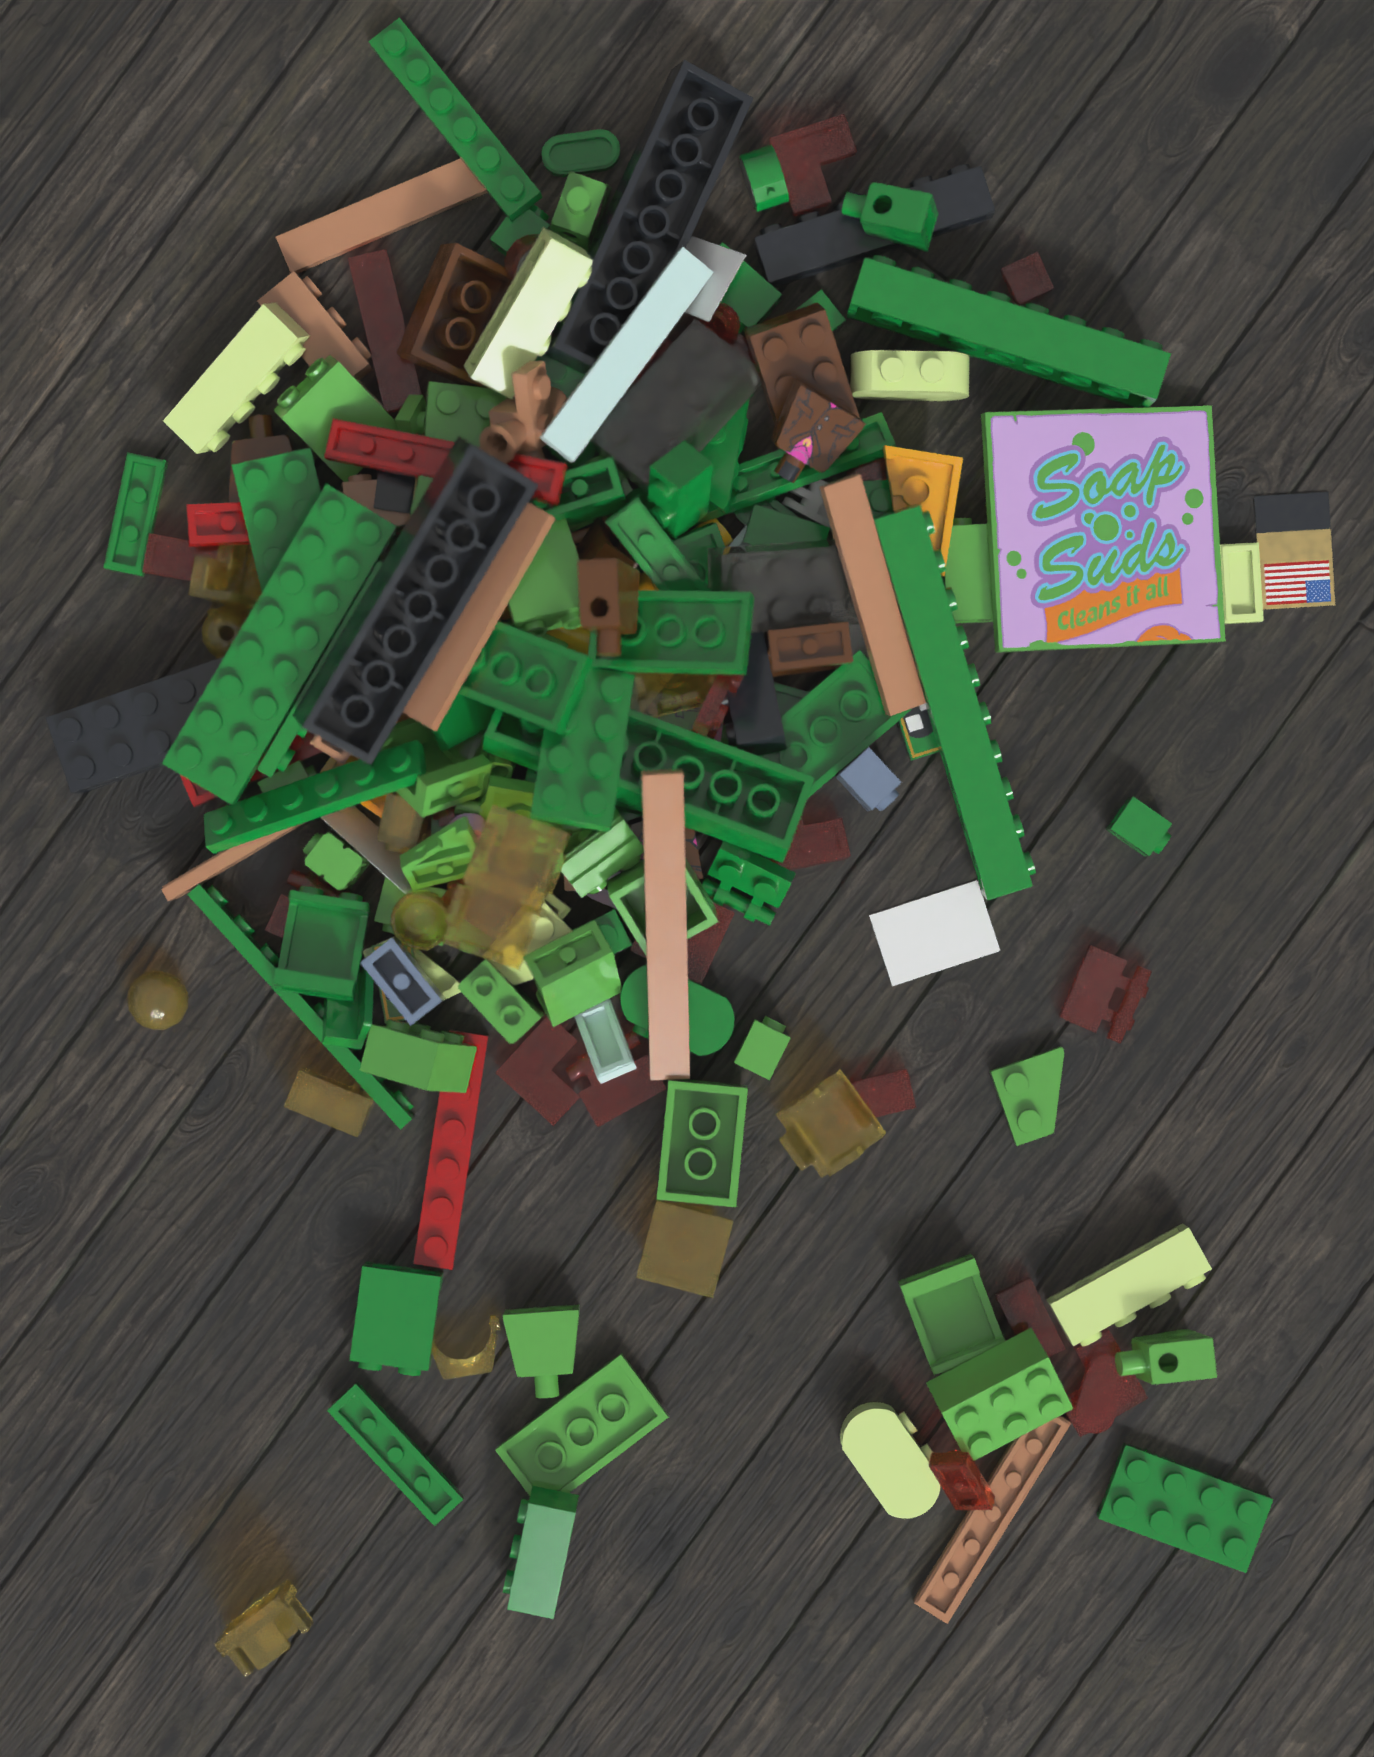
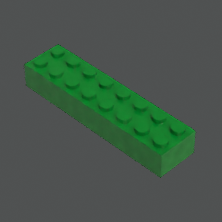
(1008, 333)
(280, 645)
(724, 787)

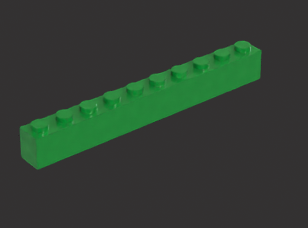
(952, 703)

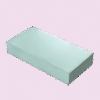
(605, 1041)

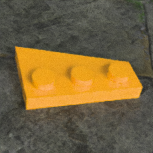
(928, 482)

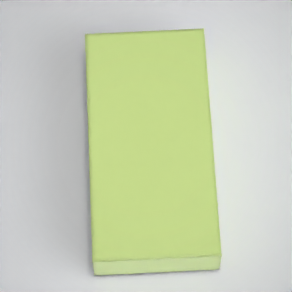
(1241, 583)

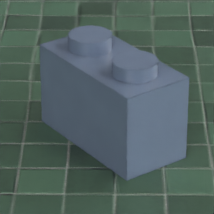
(870, 781)
(403, 980)

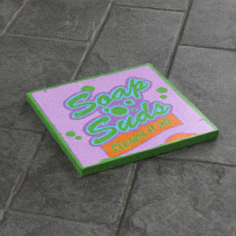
(1102, 528)

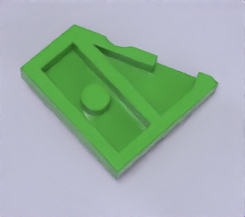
(440, 856)
(1030, 1094)

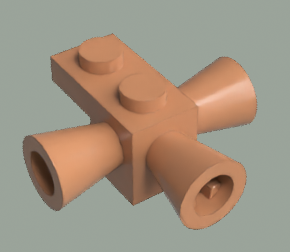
(521, 420)

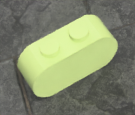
(909, 375)
(890, 1459)

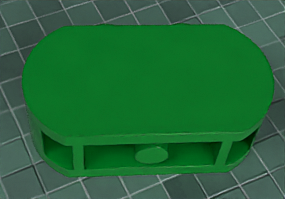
(709, 1013)

